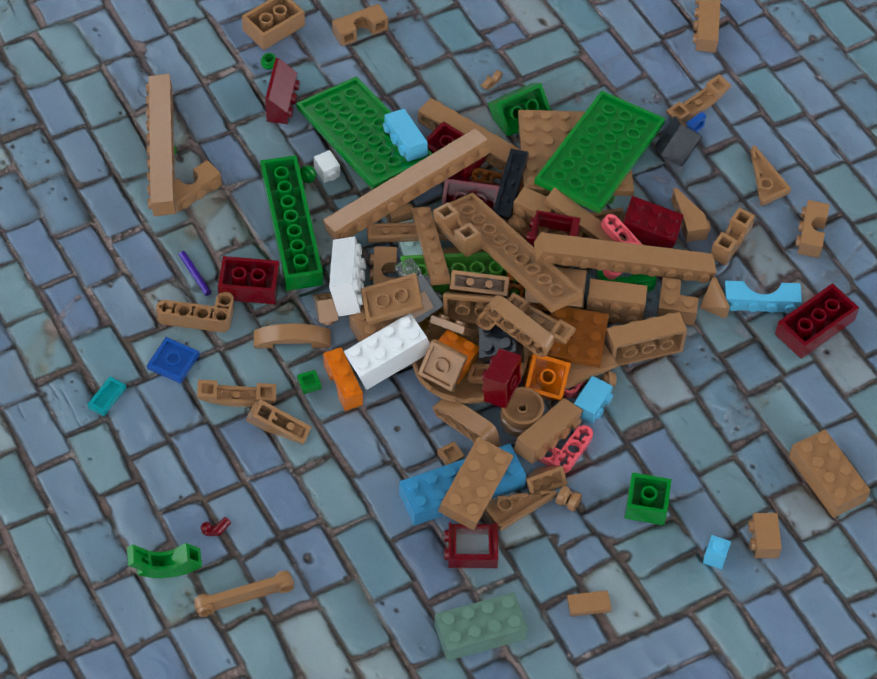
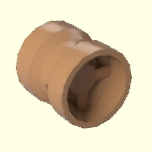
(568, 498)

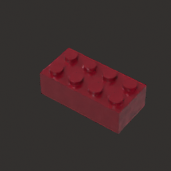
(816, 320)

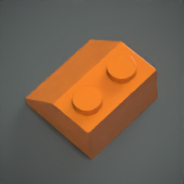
(546, 376)

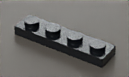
(510, 183)

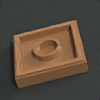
(442, 365)

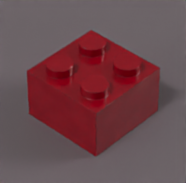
(501, 378)

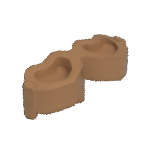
(491, 81)

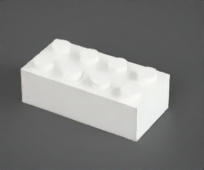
(347, 276)
(388, 351)

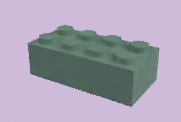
(480, 626)

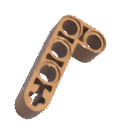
(188, 315)
(516, 324)
(466, 421)

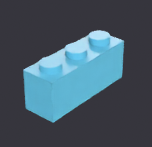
(405, 135)

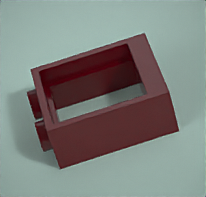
(553, 221)

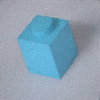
(716, 552)

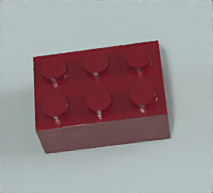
(444, 135)
(652, 223)
(249, 279)

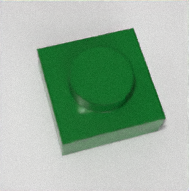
(309, 382)

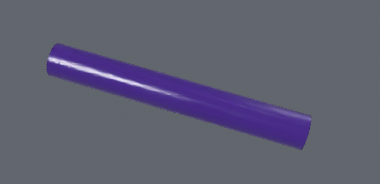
(194, 272)

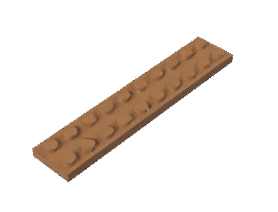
(517, 255)

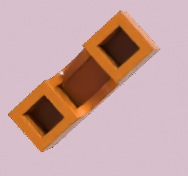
(345, 380)

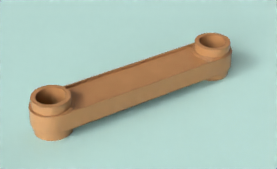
(207, 604)

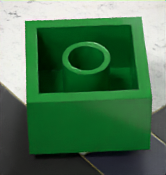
(648, 498)

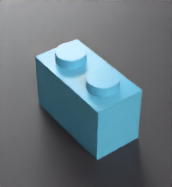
(593, 399)

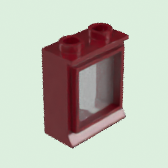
(471, 547)

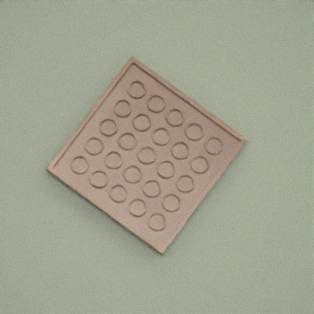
(542, 134)

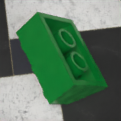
(505, 108)

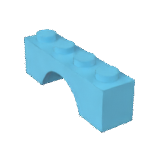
(784, 299)

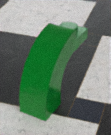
(164, 564)

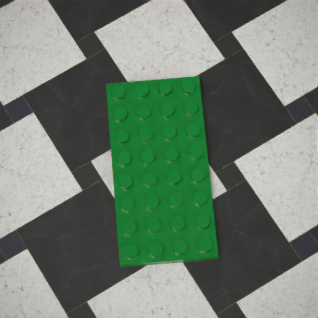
(353, 125)
(600, 151)

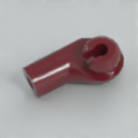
(215, 530)

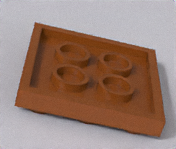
(587, 342)

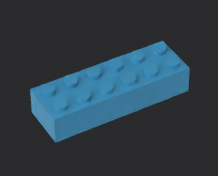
(426, 491)

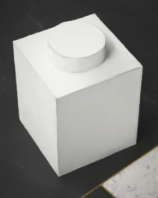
(327, 166)

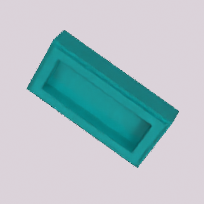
(106, 396)

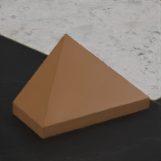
(715, 300)
(545, 479)

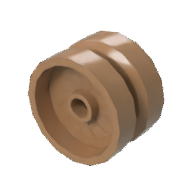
(522, 411)

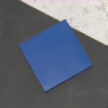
(173, 360)

